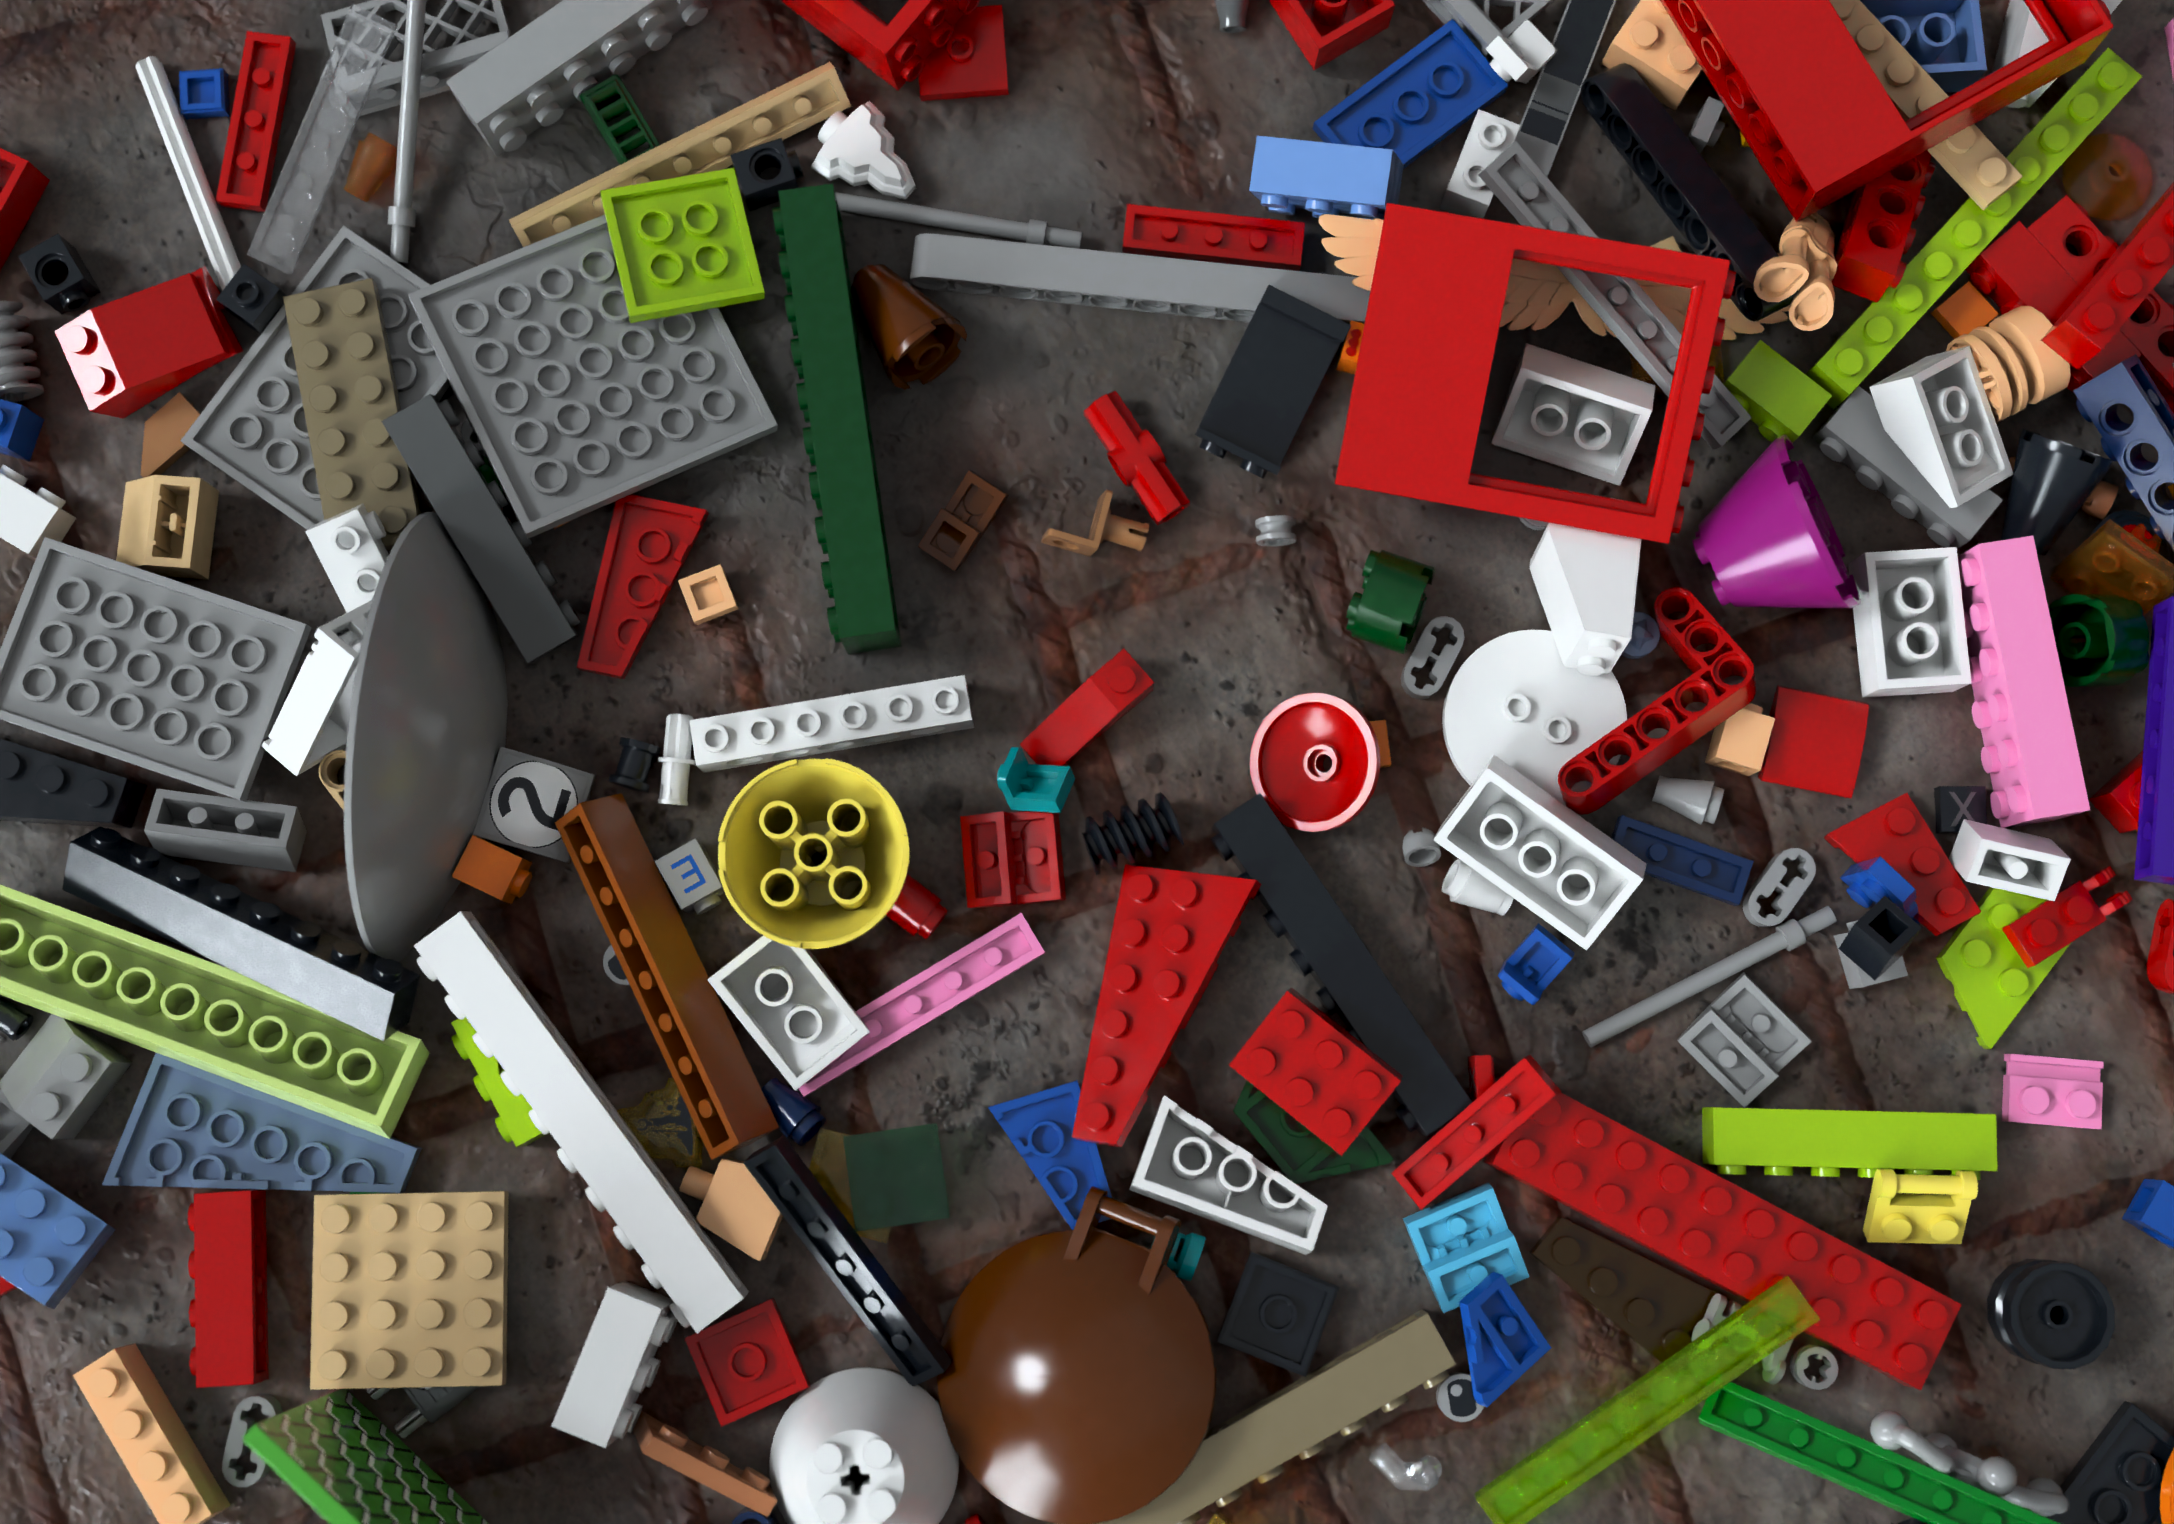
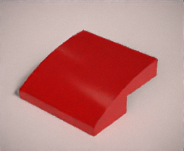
(1815, 742)
(1012, 858)

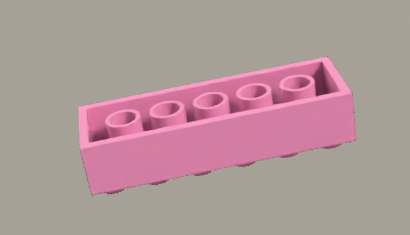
(2019, 686)

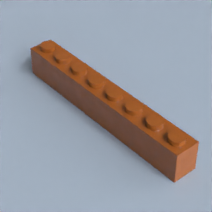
(666, 975)

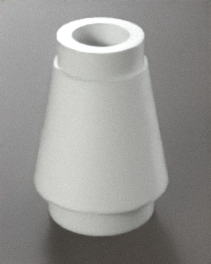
(1474, 890)

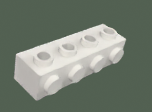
(351, 553)

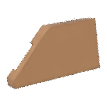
(163, 435)

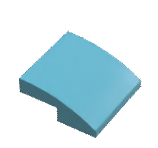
(1463, 1244)

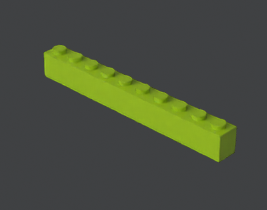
(1972, 228)

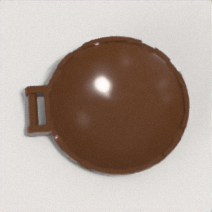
(1079, 1370)

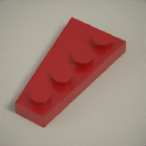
(636, 573)

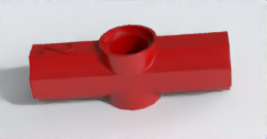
(1136, 458)

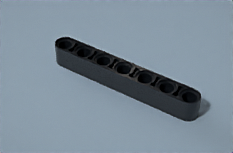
(1680, 181)

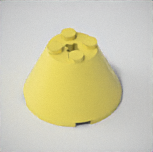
(786, 820)

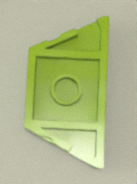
(1986, 968)

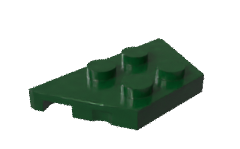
(1295, 1148)

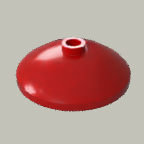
(1290, 758)

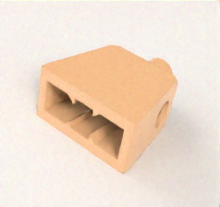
(734, 1206)

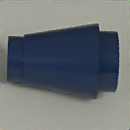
(795, 1115)

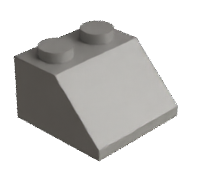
(62, 1077)

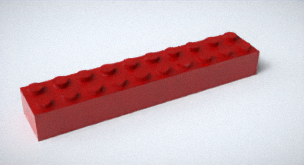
(1728, 1235)

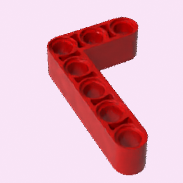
(1668, 710)

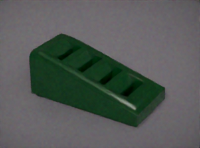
(608, 101)

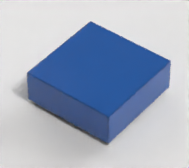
(204, 93)

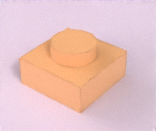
(708, 594)

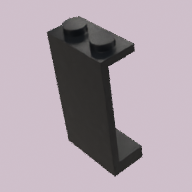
(1270, 381)

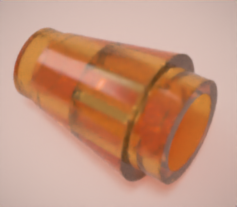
(370, 166)

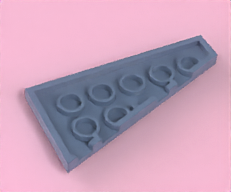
(225, 1135)

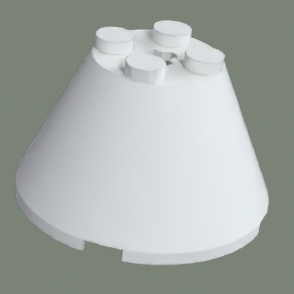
(870, 1422)

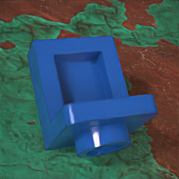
(1534, 965)

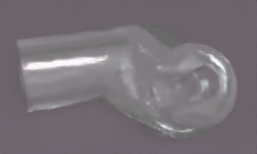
(1407, 1475)

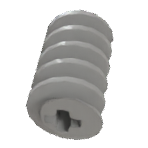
(13, 372)

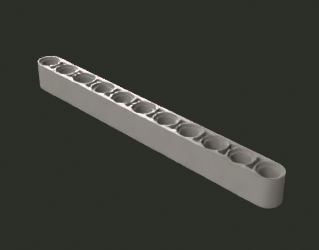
(1121, 279)

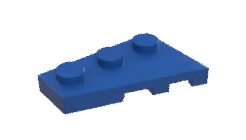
(1042, 1134)

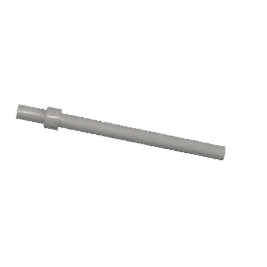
(401, 214)
(1033, 232)
(1787, 936)

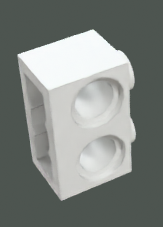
(1485, 142)

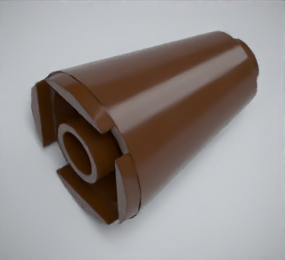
(906, 326)

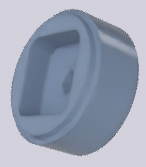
(1644, 636)

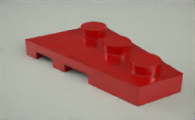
(1908, 845)

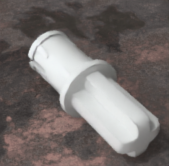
(676, 760)

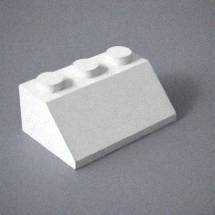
(1574, 414)

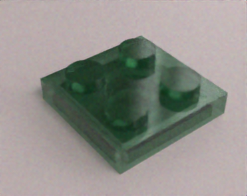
(896, 1177)

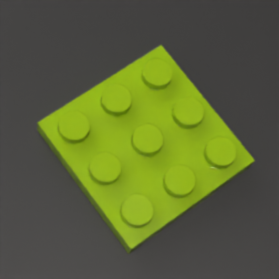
(682, 245)

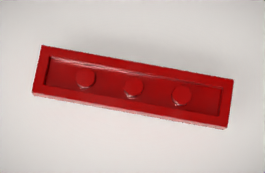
(256, 121)
(1213, 237)
(1476, 1131)

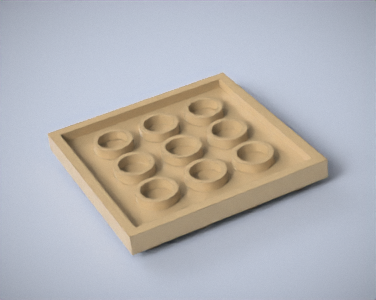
(409, 1290)

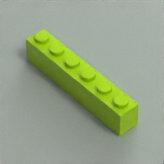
(1847, 1140)

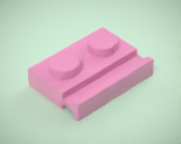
(2052, 1091)

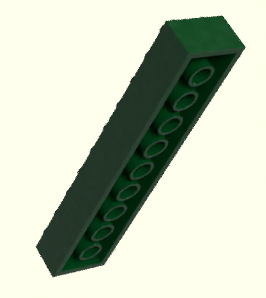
(839, 419)

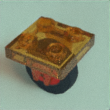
(2121, 560)

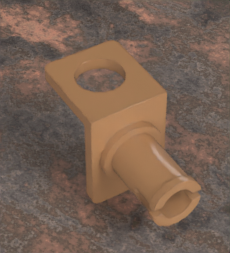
(1104, 527)

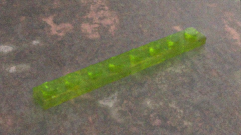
(1648, 1405)

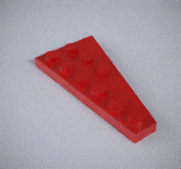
(1155, 972)

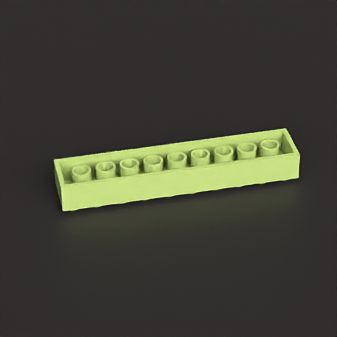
(202, 1014)

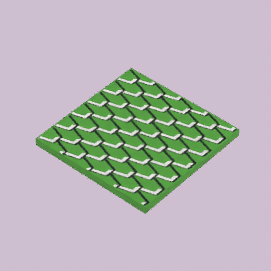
(354, 1466)

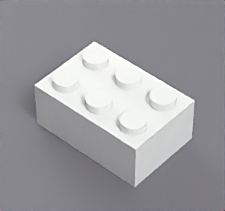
(1910, 622)
(616, 1364)

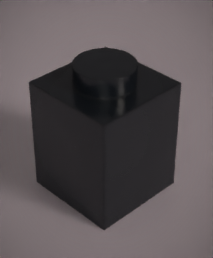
(1880, 938)

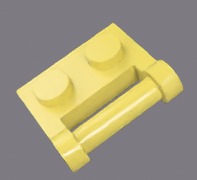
(1918, 1215)

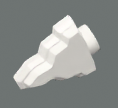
(862, 153)

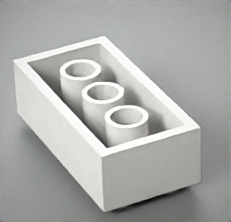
(1540, 852)

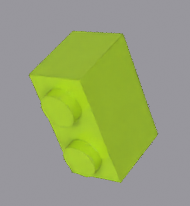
(1776, 393)

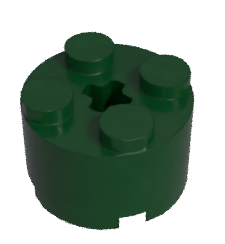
(1390, 601)
(2099, 639)

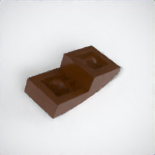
(963, 521)

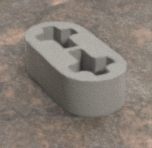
(1442, 662)
(1787, 895)
(235, 1446)

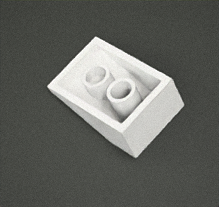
(1944, 424)
(789, 1007)

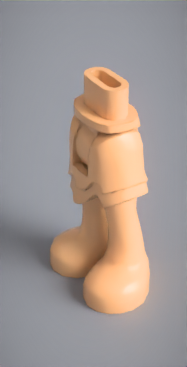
(1808, 259)

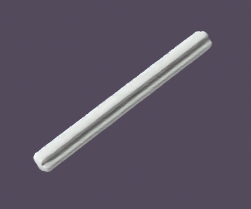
(189, 169)

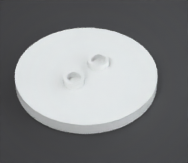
(1527, 710)

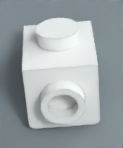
(1521, 53)

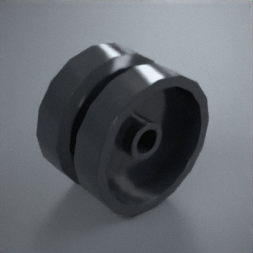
(2051, 1313)

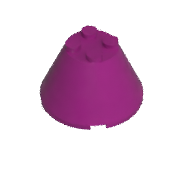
(1775, 540)

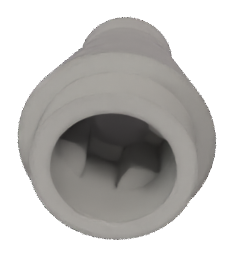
(1691, 798)

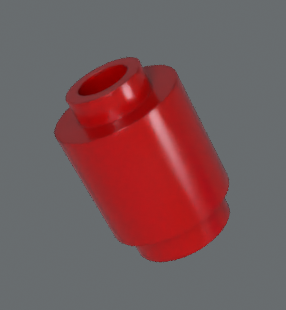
(917, 909)

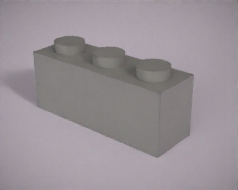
(226, 830)

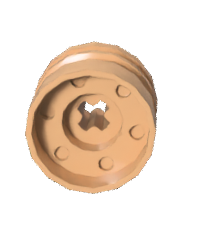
(2014, 361)

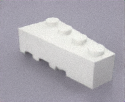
(1215, 1179)

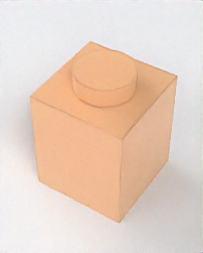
(1741, 741)

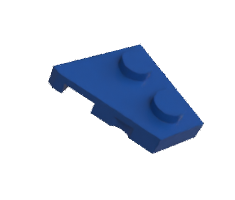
(1875, 879)
(1498, 1338)

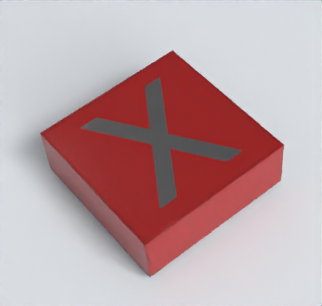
(1480, 1074)

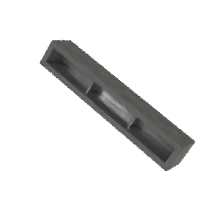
(481, 528)

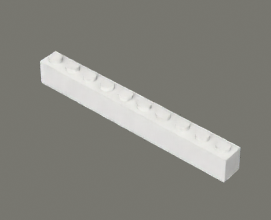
(580, 1120)

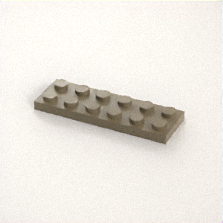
(345, 395)

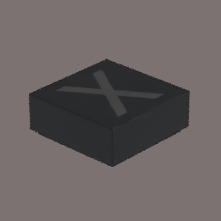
(1956, 804)

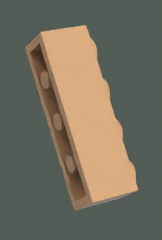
(151, 1438)

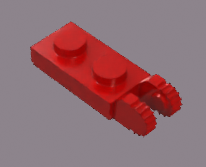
(2062, 921)

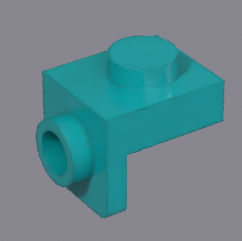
(1034, 785)

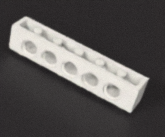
(831, 724)

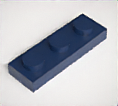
(1685, 861)

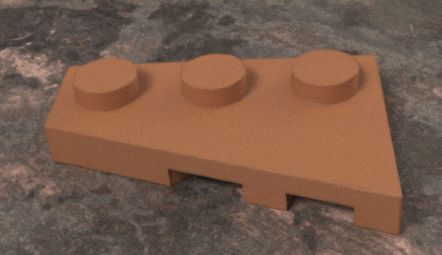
(704, 1464)

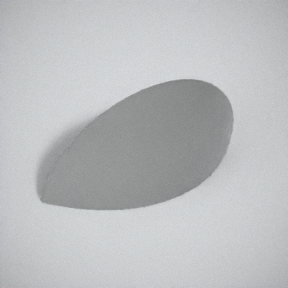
(419, 736)

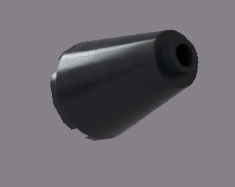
(2049, 488)

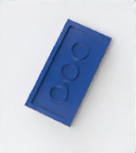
(1416, 98)

